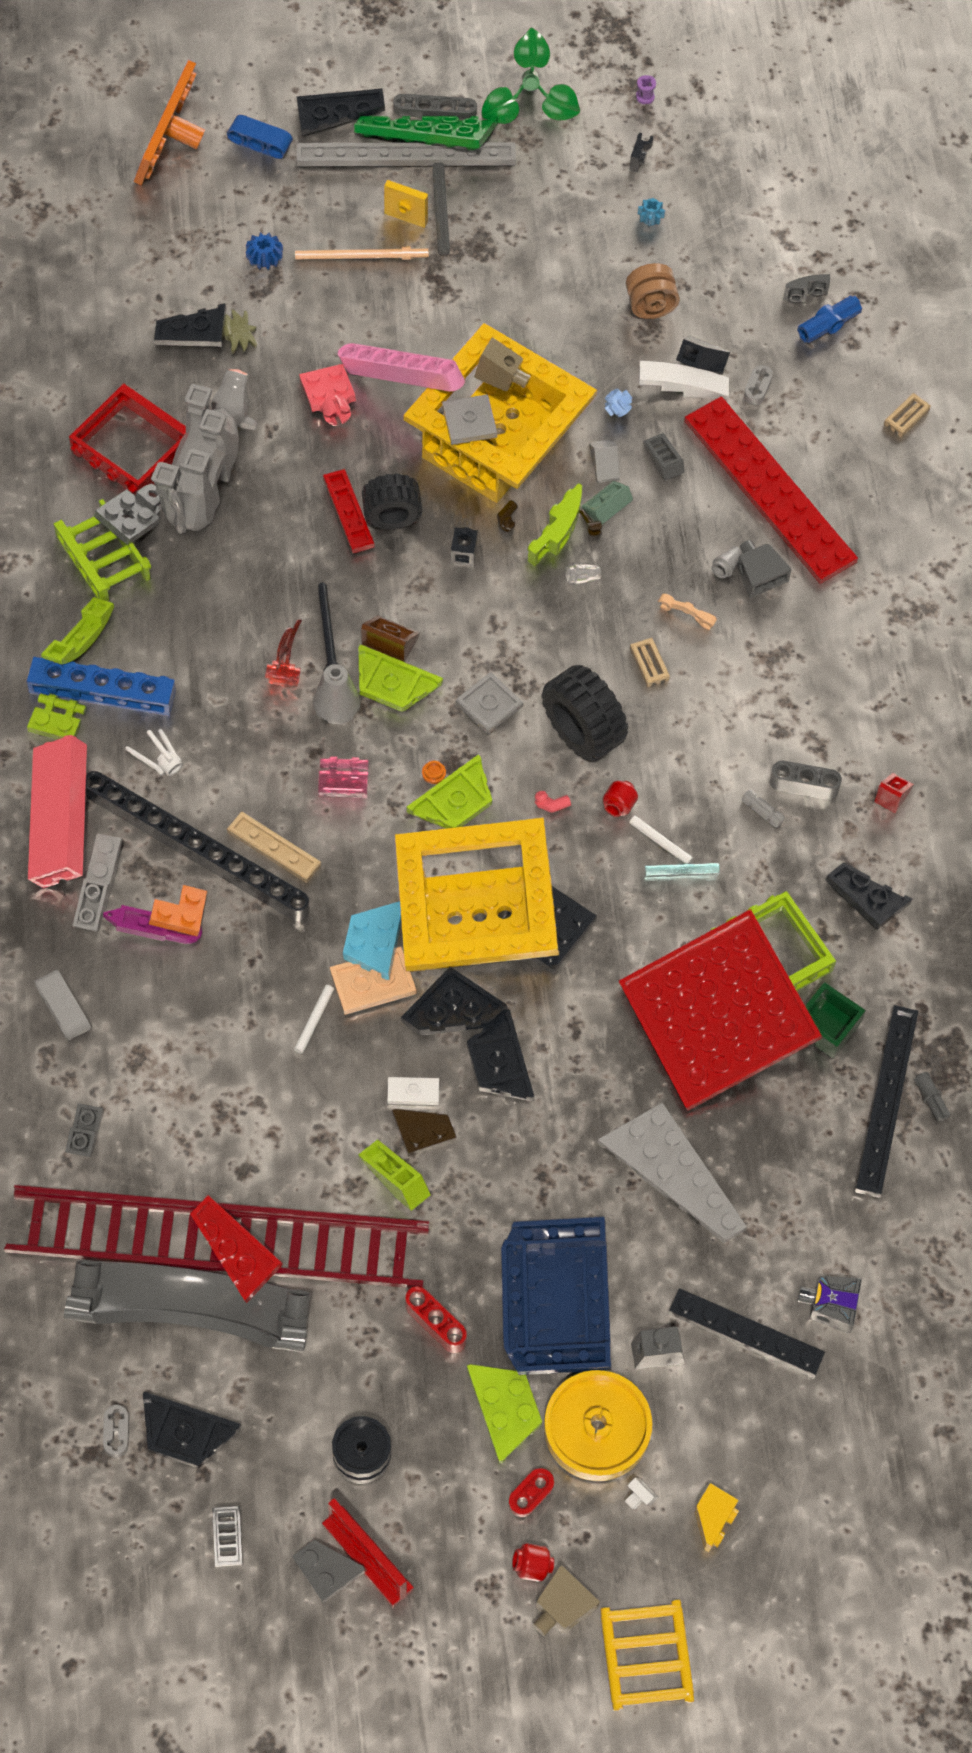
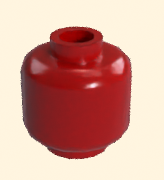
(620, 798)
(532, 1562)

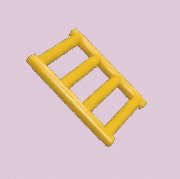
(616, 1672)

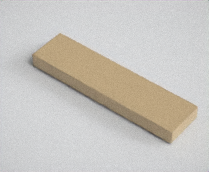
(274, 847)

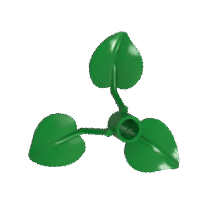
(531, 52)

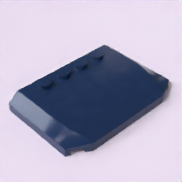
(556, 1296)

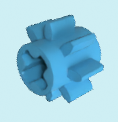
(651, 212)

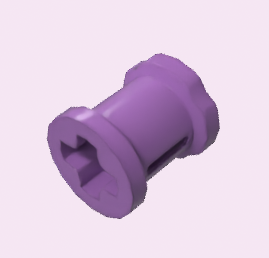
(643, 86)

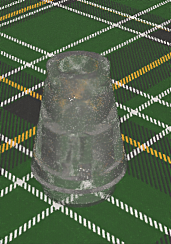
(582, 573)

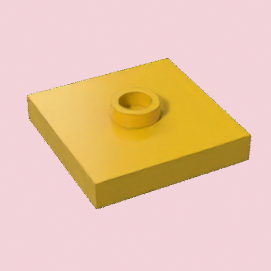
(406, 203)

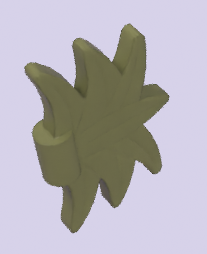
(239, 331)

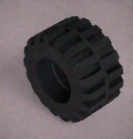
(391, 501)

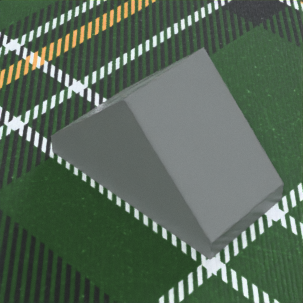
(605, 460)

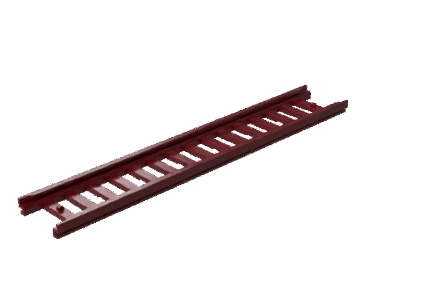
(244, 1212)

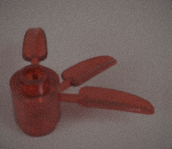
(282, 672)

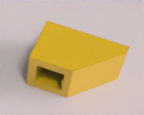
(713, 1513)

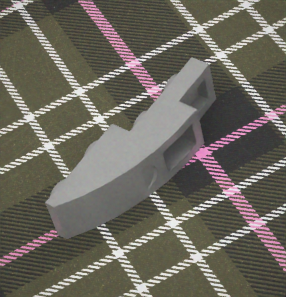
(98, 883)

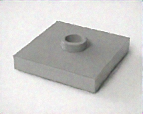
(469, 419)
(489, 703)

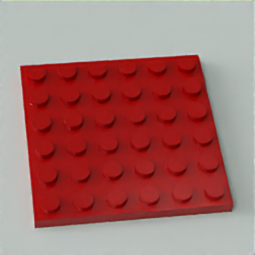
(720, 1009)

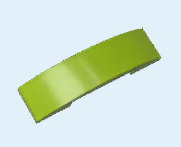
(82, 636)

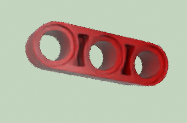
(430, 1308)

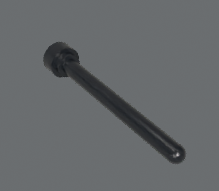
(327, 625)

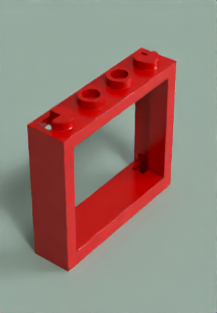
(99, 418)

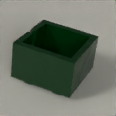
(834, 1017)

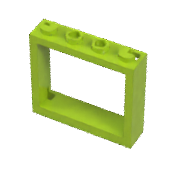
(825, 961)

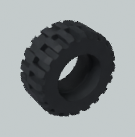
(585, 712)

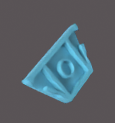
(374, 938)

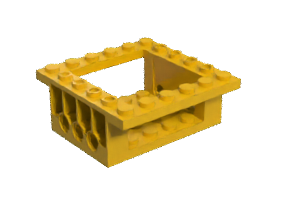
(543, 409)
(431, 901)

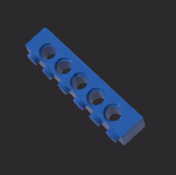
(111, 694)

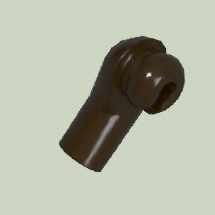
(504, 516)

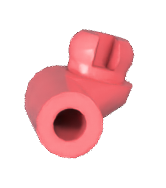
(550, 805)

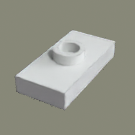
(413, 1091)

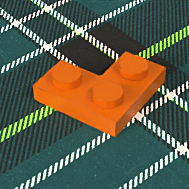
(180, 917)

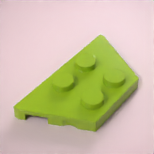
(393, 680)
(455, 798)
(505, 1406)

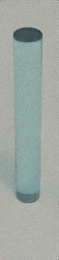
(682, 869)

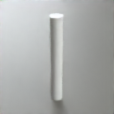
(661, 840)
(314, 1019)

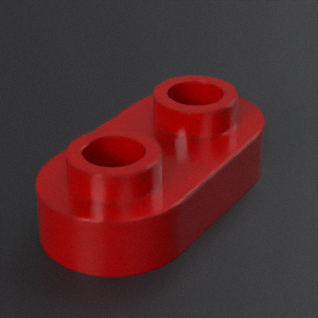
(531, 1493)

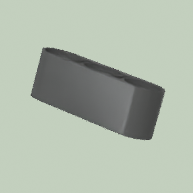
(796, 771)

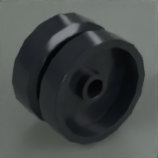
(364, 1434)

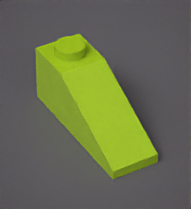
(395, 1174)

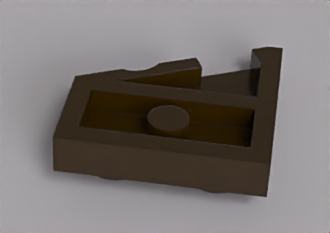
(423, 1130)

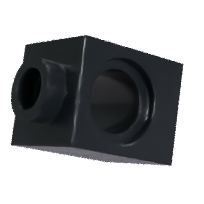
(464, 554)

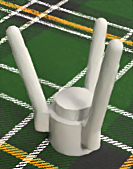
(168, 761)

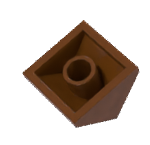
(388, 637)

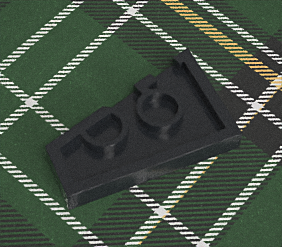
(196, 329)
(869, 898)

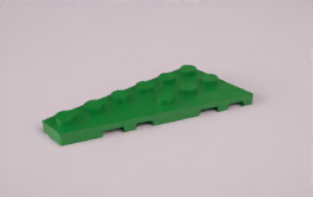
(431, 129)

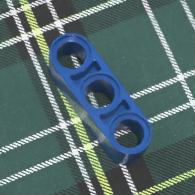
(259, 136)

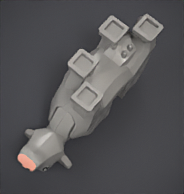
(205, 452)

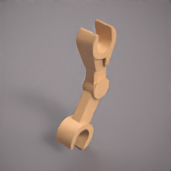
(705, 619)

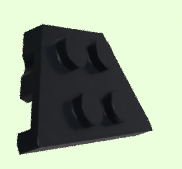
(500, 1061)
(183, 1431)

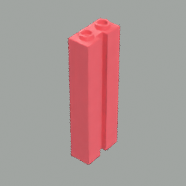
(57, 811)

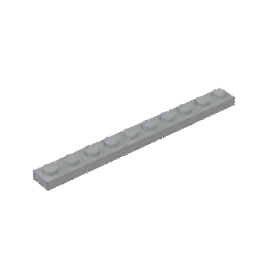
(403, 154)

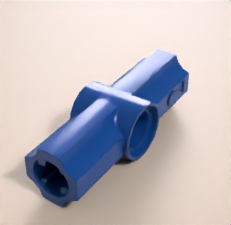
(829, 319)

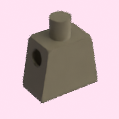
(501, 367)
(564, 1603)

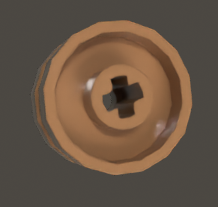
(652, 291)

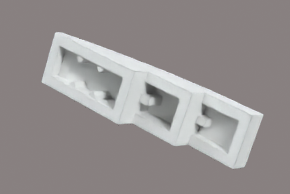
(684, 379)

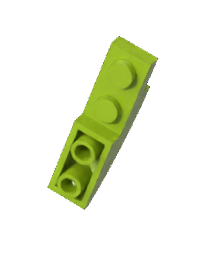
(560, 527)

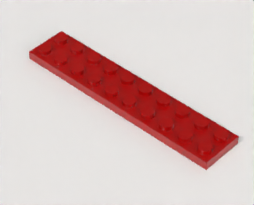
(771, 490)

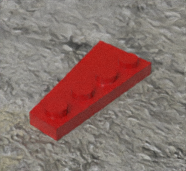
(239, 1252)

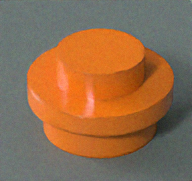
(433, 772)

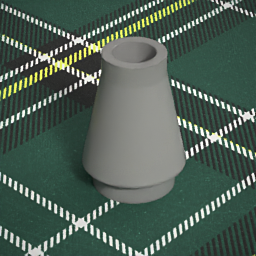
(725, 564)

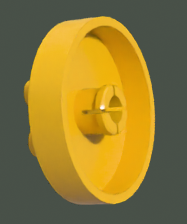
(602, 1398)

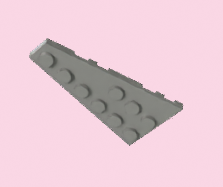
(669, 1163)

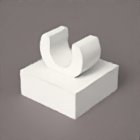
(640, 1494)

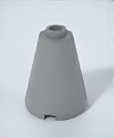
(336, 696)

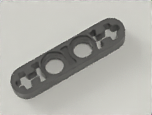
(435, 103)

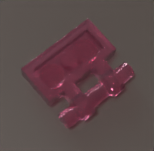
(343, 783)

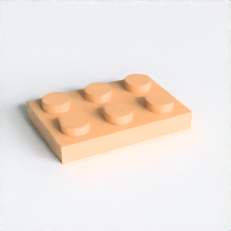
(365, 989)

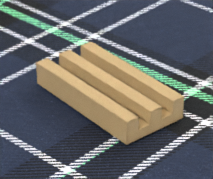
(896, 426)
(644, 672)

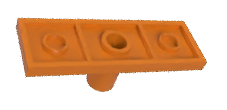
(172, 125)

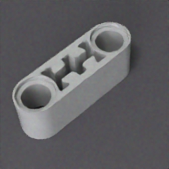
(62, 1005)

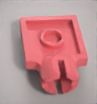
(329, 392)

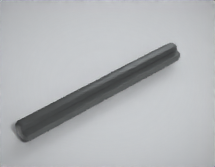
(441, 209)

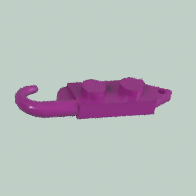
(136, 922)

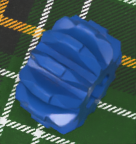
(264, 251)

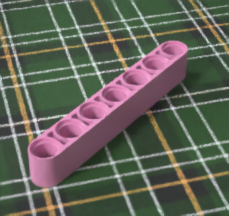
(401, 367)

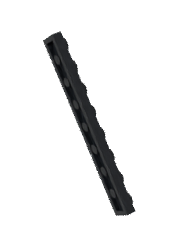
(886, 1101)

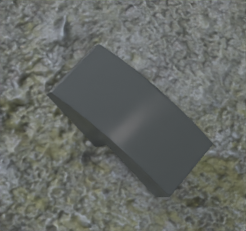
(799, 288)
(84, 1130)

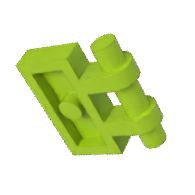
(53, 724)

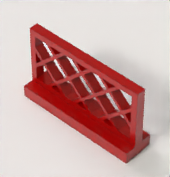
(364, 1551)

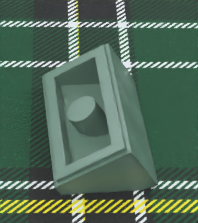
(608, 502)

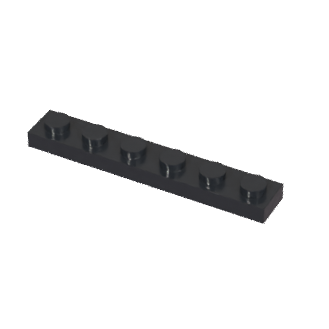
(746, 1333)

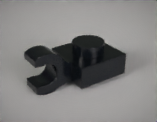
(638, 154)

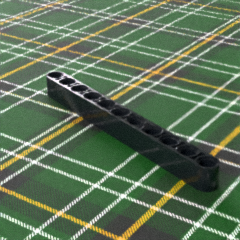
(202, 854)

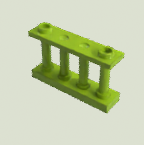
(90, 569)

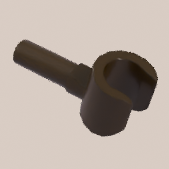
(594, 528)

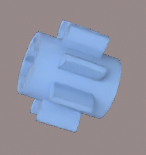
(618, 402)

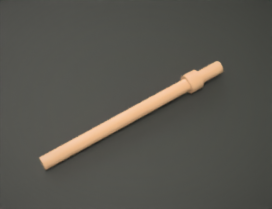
(405, 253)

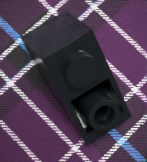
(703, 355)

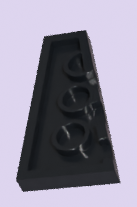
(333, 109)

